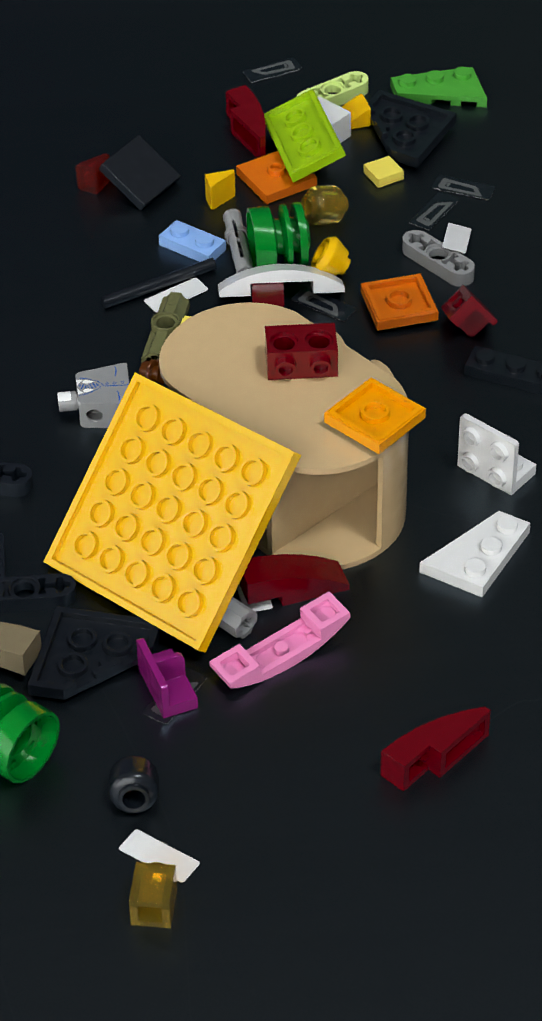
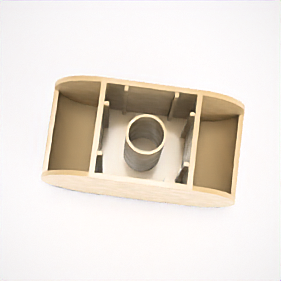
(341, 494)

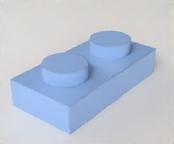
(192, 242)

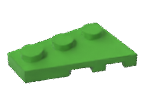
(447, 85)

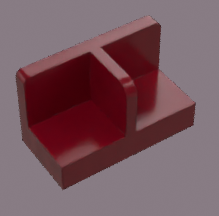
(468, 311)

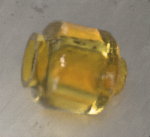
(324, 204)

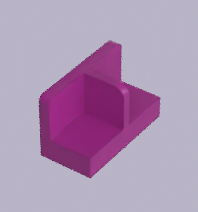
(166, 680)

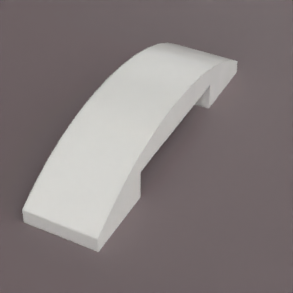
(240, 283)

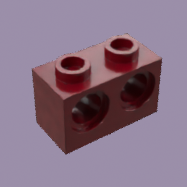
(301, 351)

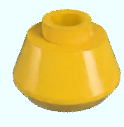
(331, 257)

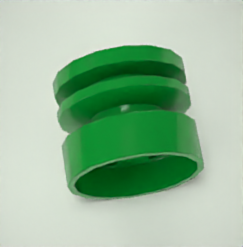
(278, 236)
(26, 735)

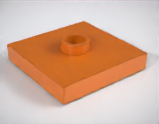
(270, 178)
(399, 302)

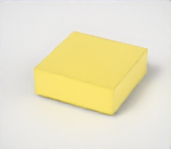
(383, 171)

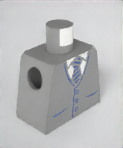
(96, 395)

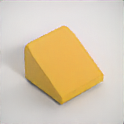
(359, 111)
(219, 187)

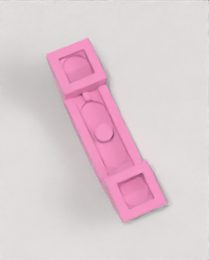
(285, 648)

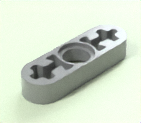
(454, 268)

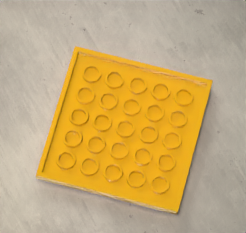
(171, 511)

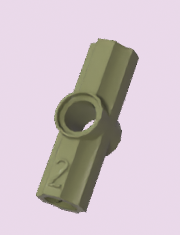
(163, 323)

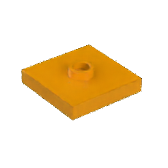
(375, 415)

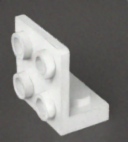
(492, 455)

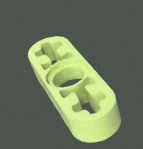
(345, 87)

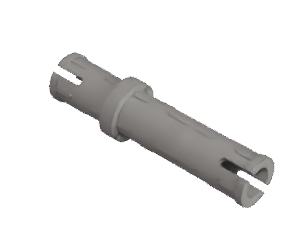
(233, 225)

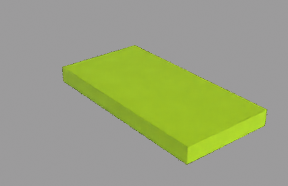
(303, 135)

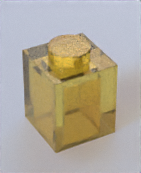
(153, 894)

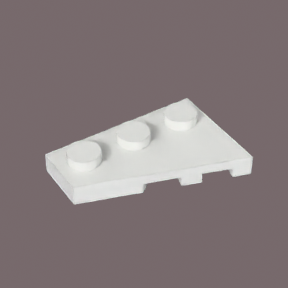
(479, 554)

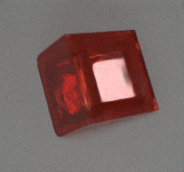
(89, 176)

